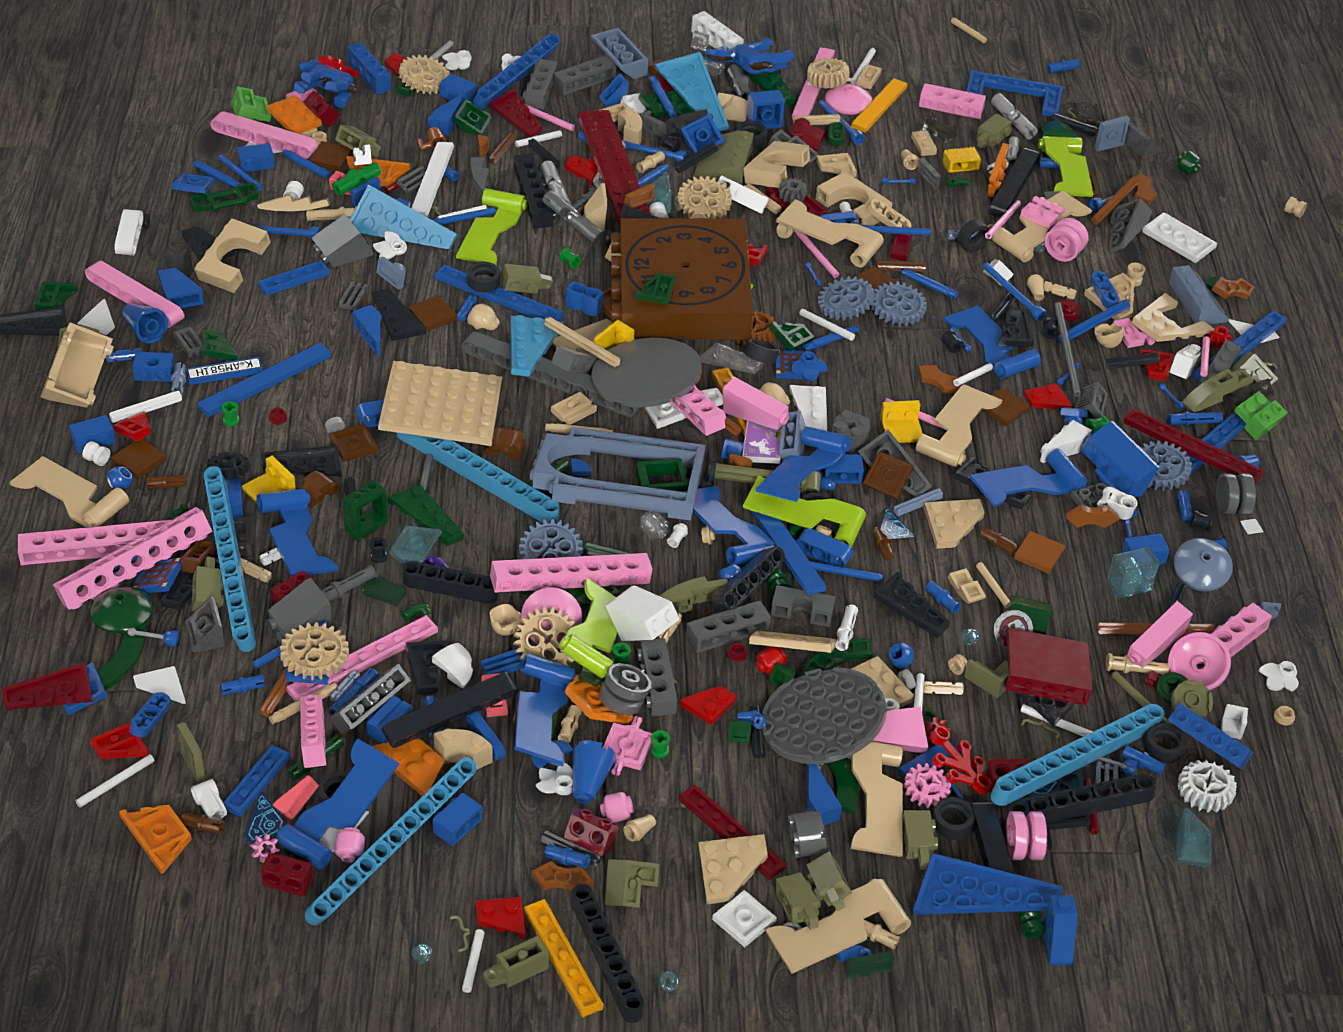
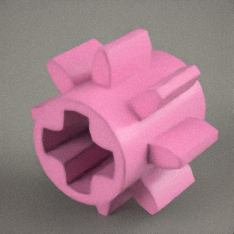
(258, 847)

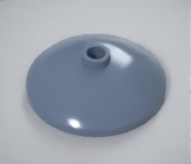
(1202, 573)

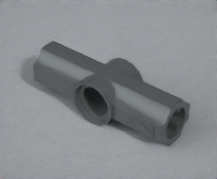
(738, 82)

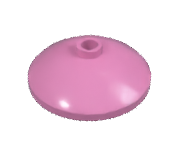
(848, 99)
(551, 598)
(1201, 649)

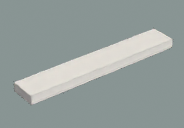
(433, 177)

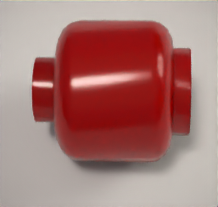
(768, 658)

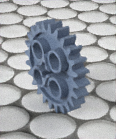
(846, 298)
(898, 304)
(1173, 465)
(550, 546)

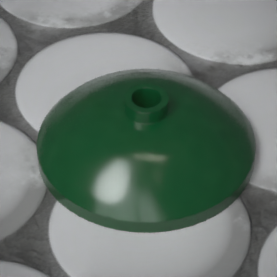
(121, 609)

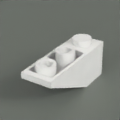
(745, 195)
(1186, 361)
(1069, 440)

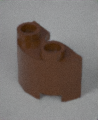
(507, 442)
(318, 486)

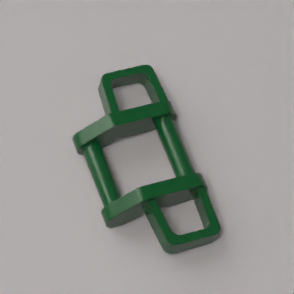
(213, 206)

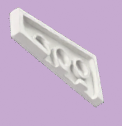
(812, 404)
(667, 413)

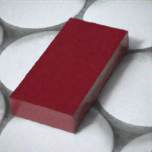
(901, 247)

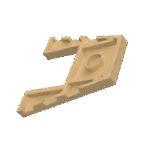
(1163, 329)

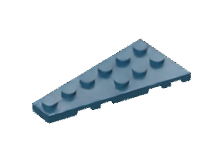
(692, 82)
(382, 213)
(528, 343)

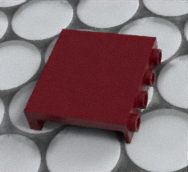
(1048, 667)

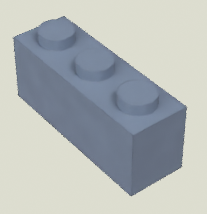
(791, 436)

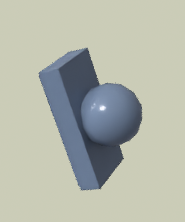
(392, 273)

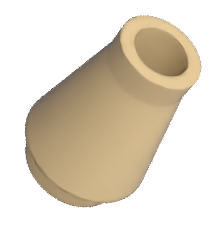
(909, 160)
(1036, 286)
(638, 827)

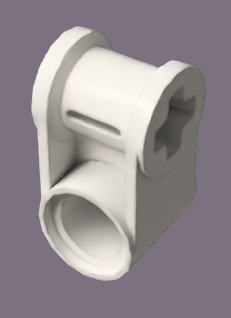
(1118, 501)

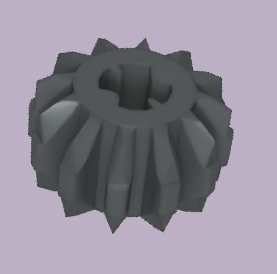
(792, 189)

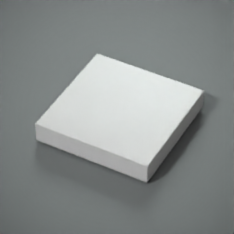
(744, 918)

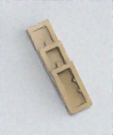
(287, 203)

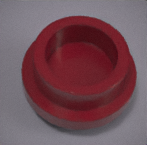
(277, 416)
(737, 652)

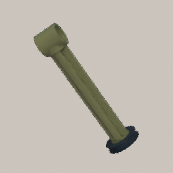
(749, 475)

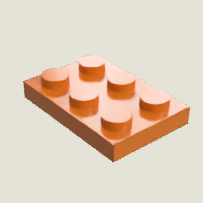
(294, 115)

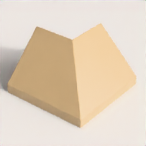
(733, 107)
(596, 207)

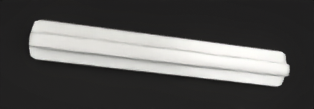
(145, 406)

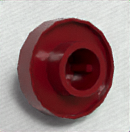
(1070, 309)

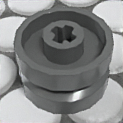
(1235, 493)
(624, 689)

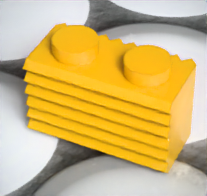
(961, 159)

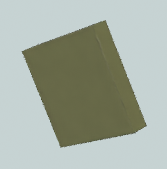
(191, 752)

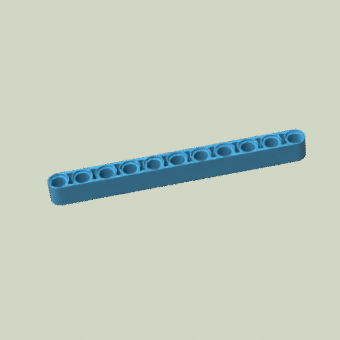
(486, 476)
(229, 559)
(1075, 755)
(388, 847)

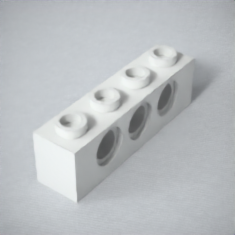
(719, 34)

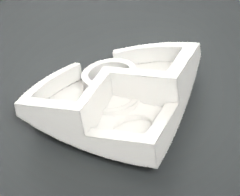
(456, 662)

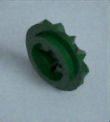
(1168, 680)

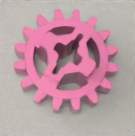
(926, 785)

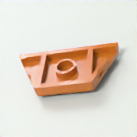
(390, 170)
(998, 174)
(587, 699)
(417, 762)
(158, 833)

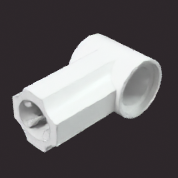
(208, 797)

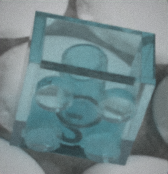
(1133, 572)

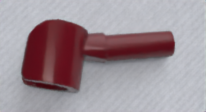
(1152, 679)

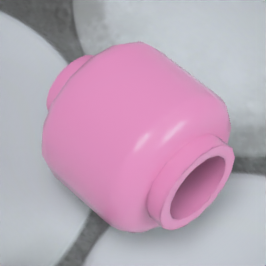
(617, 807)
(349, 844)

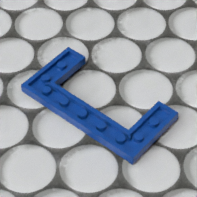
(1051, 92)

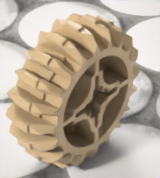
(828, 73)

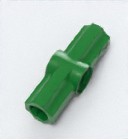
(356, 178)

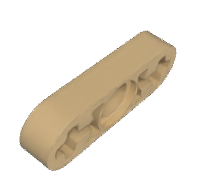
(881, 206)

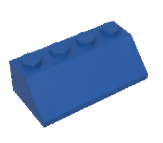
(1120, 459)

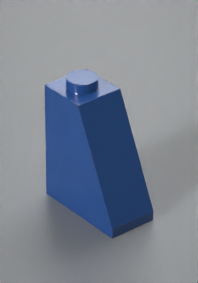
(179, 288)
(1060, 929)

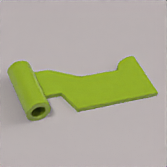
(1072, 166)
(485, 231)
(809, 513)
(596, 632)

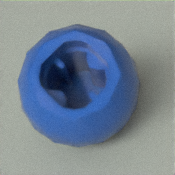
(120, 478)
(729, 572)
(901, 655)

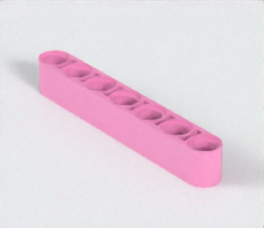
(263, 133)
(131, 291)

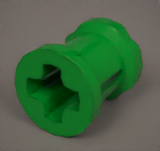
(570, 258)
(230, 413)
(1096, 424)
(621, 652)
(659, 747)

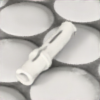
(845, 632)

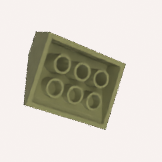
(729, 159)

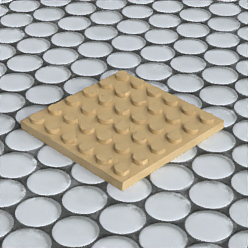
(440, 403)

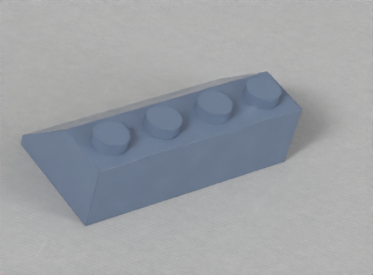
(622, 52)
(1196, 296)

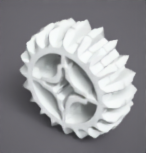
(1220, 787)

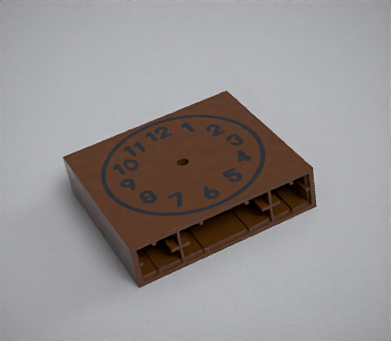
(710, 273)

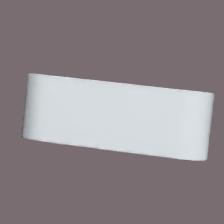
(128, 232)

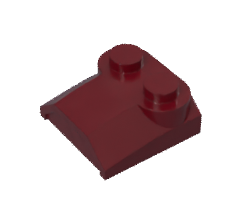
(808, 134)

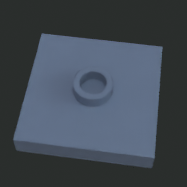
(1112, 133)

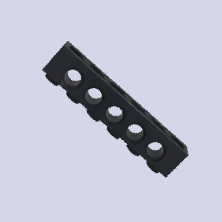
(533, 188)

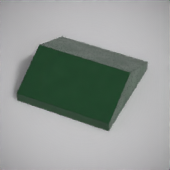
(472, 118)
(1058, 129)
(1037, 611)

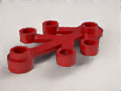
(977, 779)

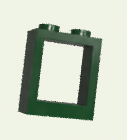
(659, 468)
(361, 526)

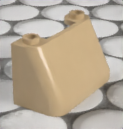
(76, 366)

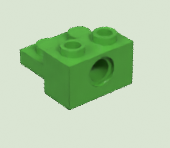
(250, 106)
(1260, 414)

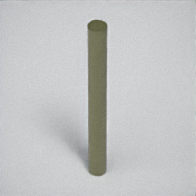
(1134, 693)

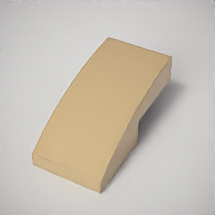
(964, 585)

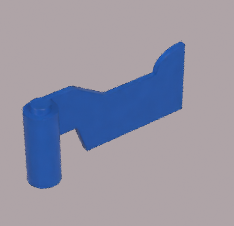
(988, 335)
(795, 469)
(999, 483)
(723, 522)
(292, 536)
(536, 709)
(343, 809)

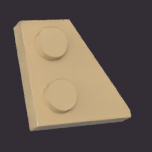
(836, 163)

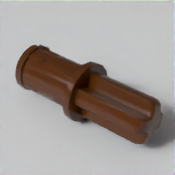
(165, 481)
(998, 540)
(883, 543)
(203, 823)

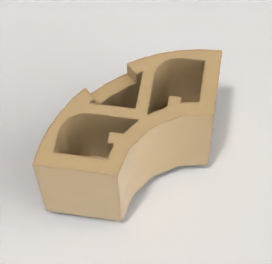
(630, 125)
(459, 744)

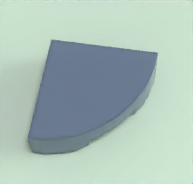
(1271, 608)

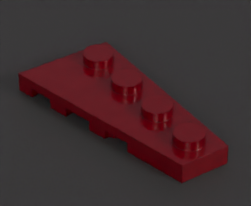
(512, 109)
(53, 689)

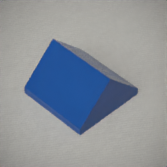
(701, 134)

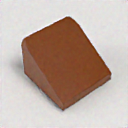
(482, 145)
(736, 460)

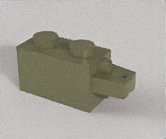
(993, 131)
(353, 137)
(524, 279)
(207, 583)
(919, 836)
(829, 880)
(798, 899)
(518, 963)

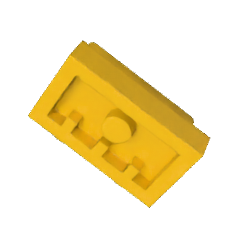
(614, 335)
(902, 420)
(274, 480)

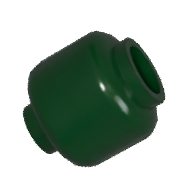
(1189, 162)

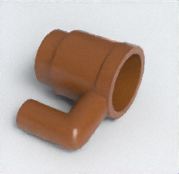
(434, 135)

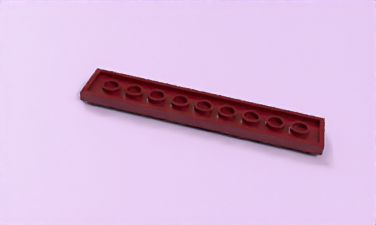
(610, 158)

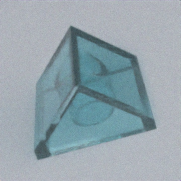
(662, 192)
(414, 544)
(1193, 841)

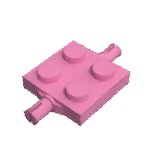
(629, 744)

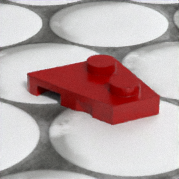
(134, 427)
(118, 744)

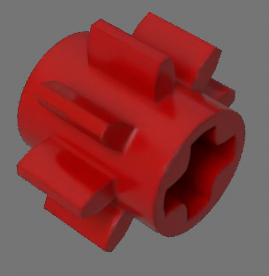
(1219, 336)
(930, 726)

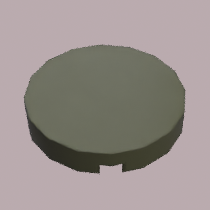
(1193, 696)

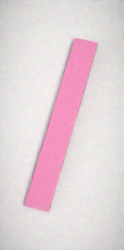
(810, 93)
(371, 654)

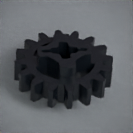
(230, 464)

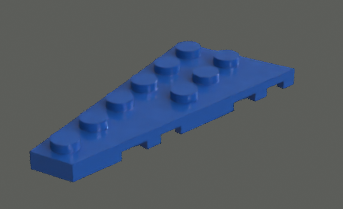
(970, 888)

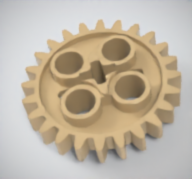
(423, 73)
(704, 197)
(558, 626)
(314, 651)

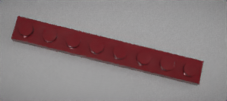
(1190, 444)

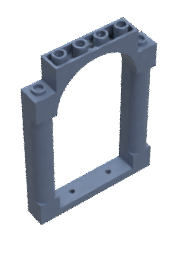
(584, 441)

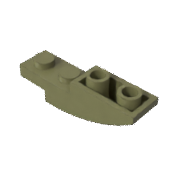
(1214, 388)
(692, 592)

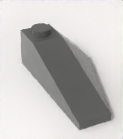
(1127, 222)
(887, 443)

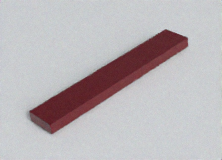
(725, 826)

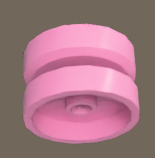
(1066, 239)
(1026, 835)

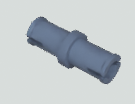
(178, 378)

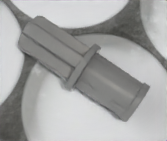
(1013, 148)

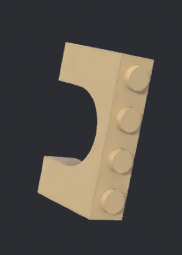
(768, 166)
(847, 187)
(234, 236)

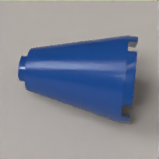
(145, 322)
(590, 769)

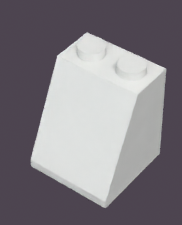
(641, 614)

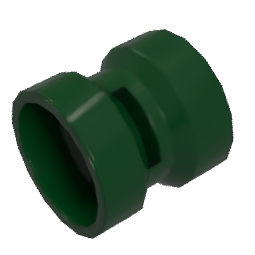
(778, 578)
(1032, 924)

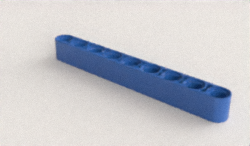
(516, 71)

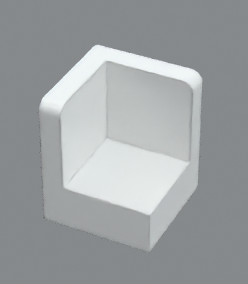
(1001, 269)
(1234, 721)

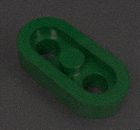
(836, 133)

